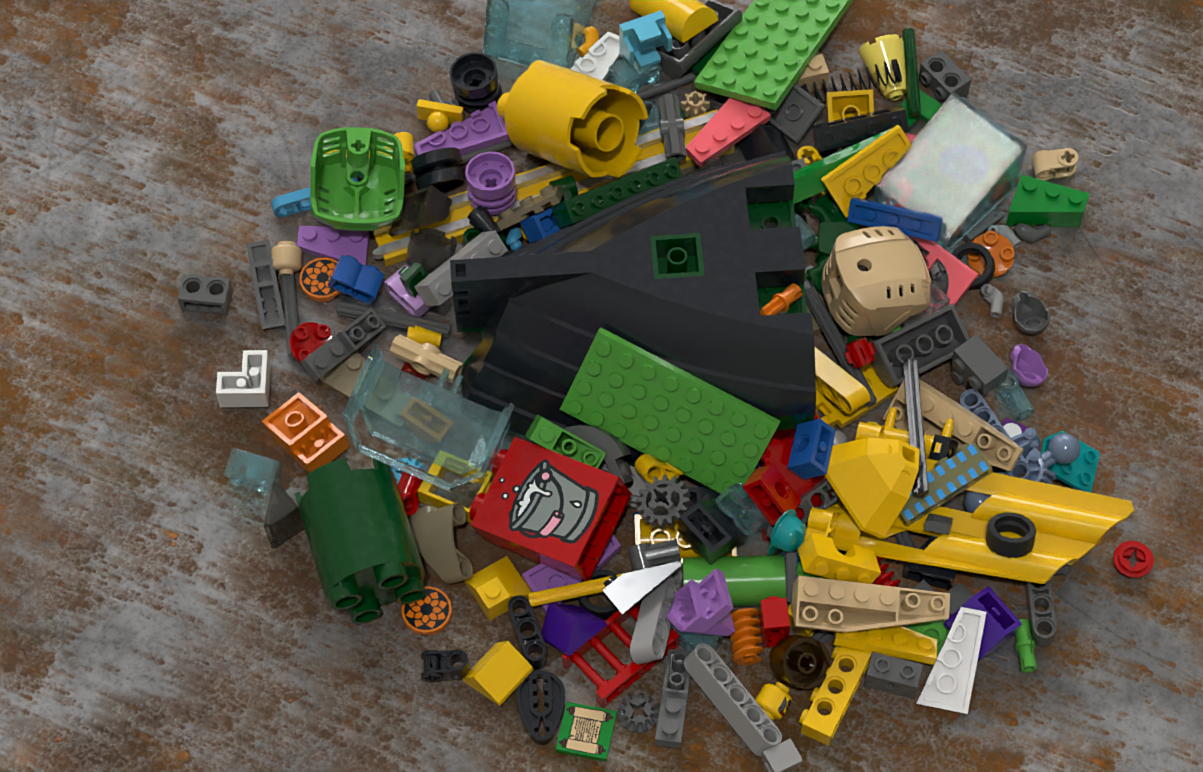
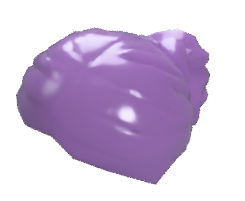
(1028, 366)

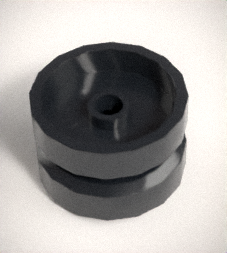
(439, 169)

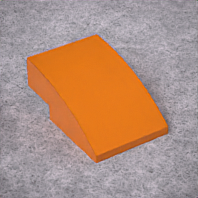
(306, 433)

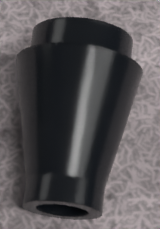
(482, 220)

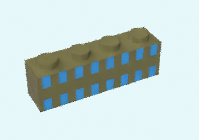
(947, 481)

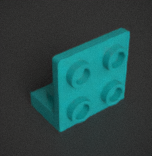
(1079, 473)

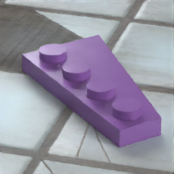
(474, 133)
(545, 578)

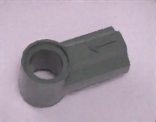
(650, 555)

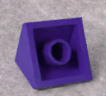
(569, 627)

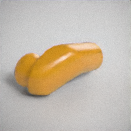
(591, 37)

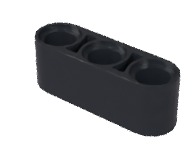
(523, 622)

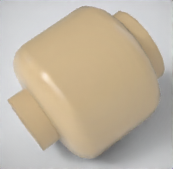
(286, 258)

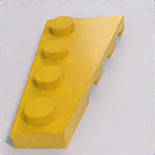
(865, 168)
(891, 641)

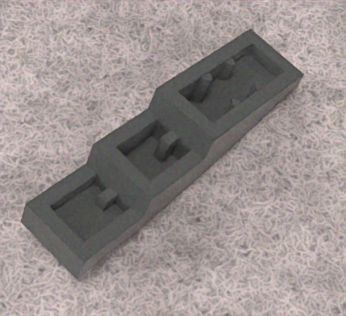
(265, 285)

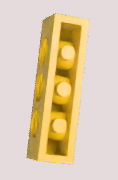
(823, 727)

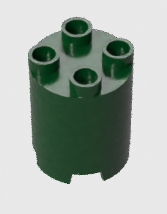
(361, 539)

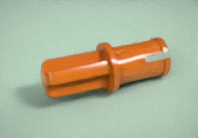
(781, 301)

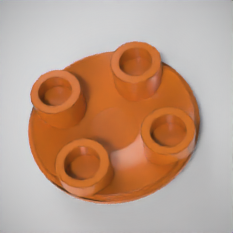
(1000, 249)

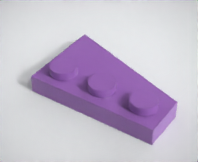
(332, 243)

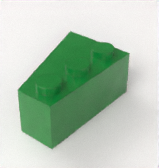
(1046, 203)

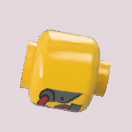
(774, 700)

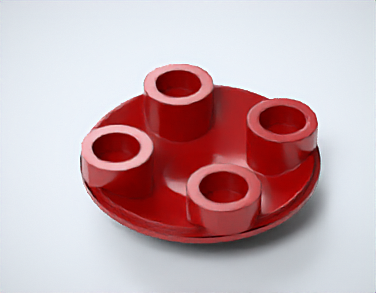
(308, 338)

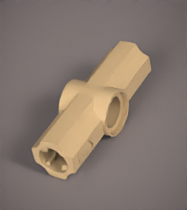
(425, 357)

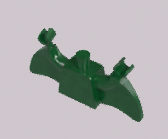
(831, 226)

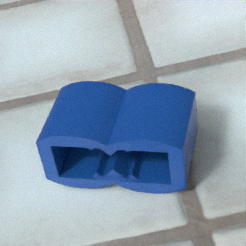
(356, 279)

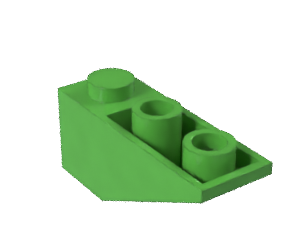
(563, 442)

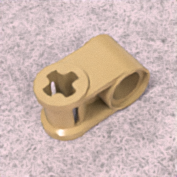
(1053, 164)

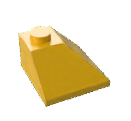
(496, 586)

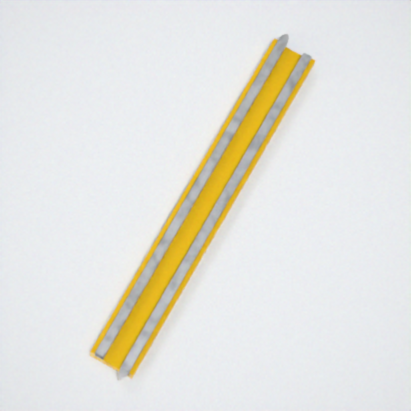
(531, 182)

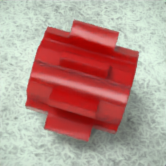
(860, 352)

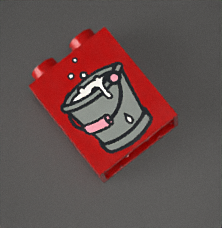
(549, 508)

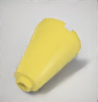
(886, 49)

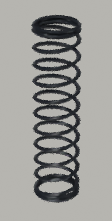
(896, 70)

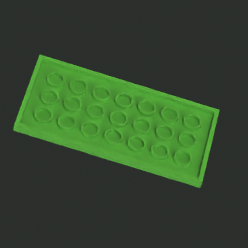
(770, 49)
(668, 413)

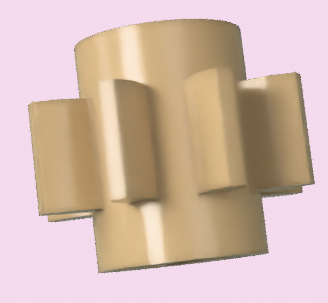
(695, 104)

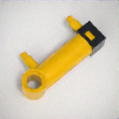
(935, 446)

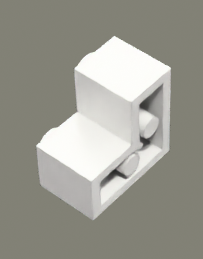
(247, 387)

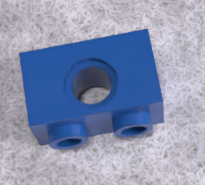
(811, 449)

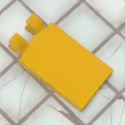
(835, 415)

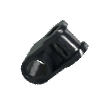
(442, 665)

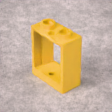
(427, 491)

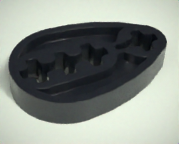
(553, 701)

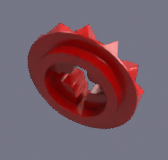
(1142, 554)

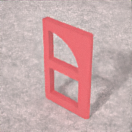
(959, 274)

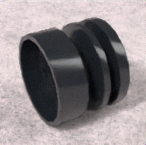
(475, 81)

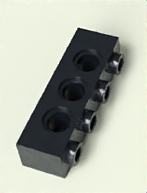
(858, 128)

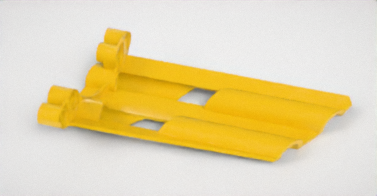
(1064, 518)

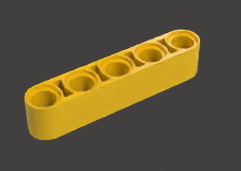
(839, 385)

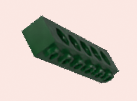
(614, 192)

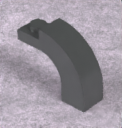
(608, 443)

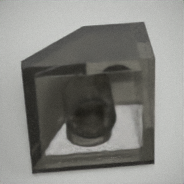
(421, 210)

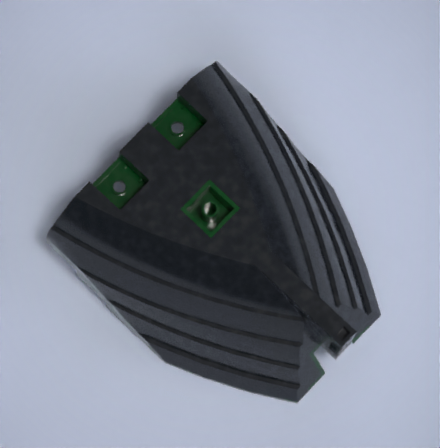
(664, 271)

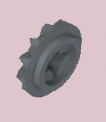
(639, 723)

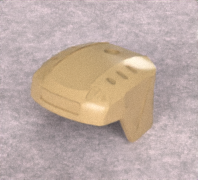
(891, 264)

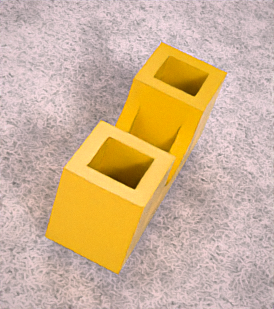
(824, 560)

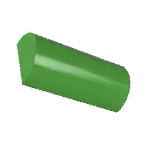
(746, 577)

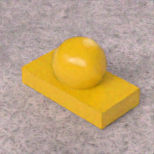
(439, 114)

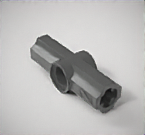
(672, 127)

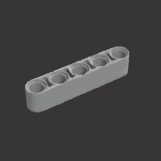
(652, 625)
(732, 699)

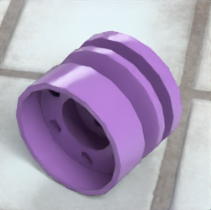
(491, 182)

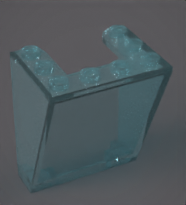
(536, 30)
(955, 169)

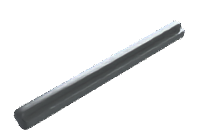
(835, 338)

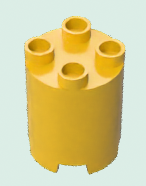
(573, 120)

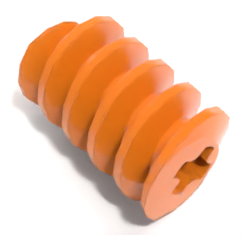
(745, 637)

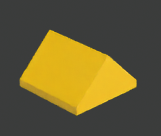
(848, 104)
(498, 672)

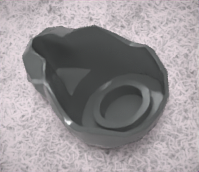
(1030, 313)

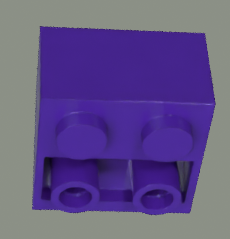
(999, 622)

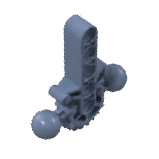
(1062, 449)

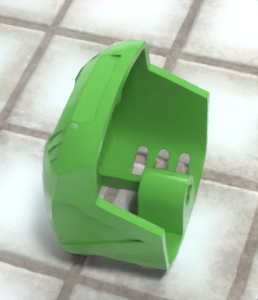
(362, 203)

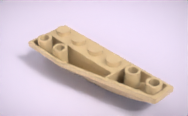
(968, 427)
(862, 606)

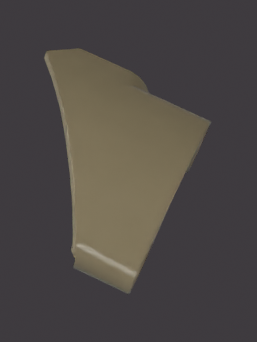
(435, 541)

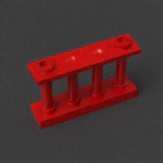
(625, 674)

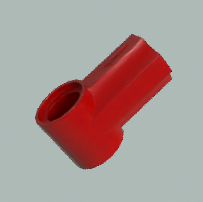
(408, 489)

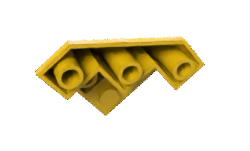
(873, 480)

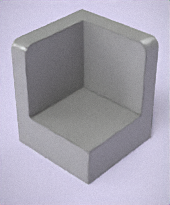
(781, 757)

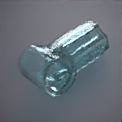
(1014, 398)

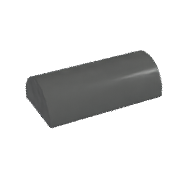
(687, 54)
(926, 340)

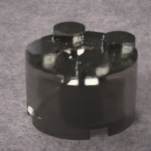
(429, 248)

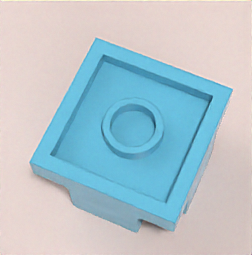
(641, 38)

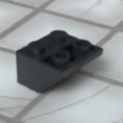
(709, 530)

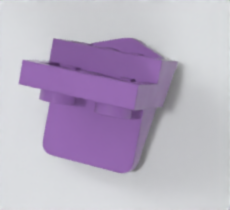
(703, 607)

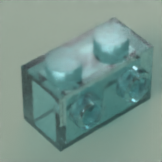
(252, 470)

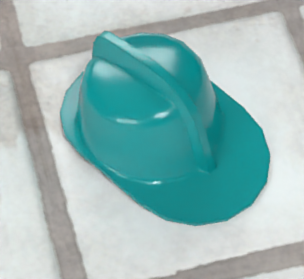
(787, 533)

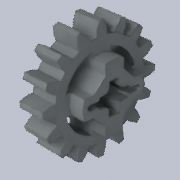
(658, 512)

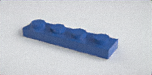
(908, 221)

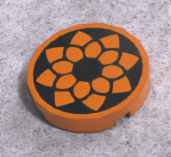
(315, 279)
(429, 614)

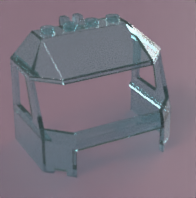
(425, 422)

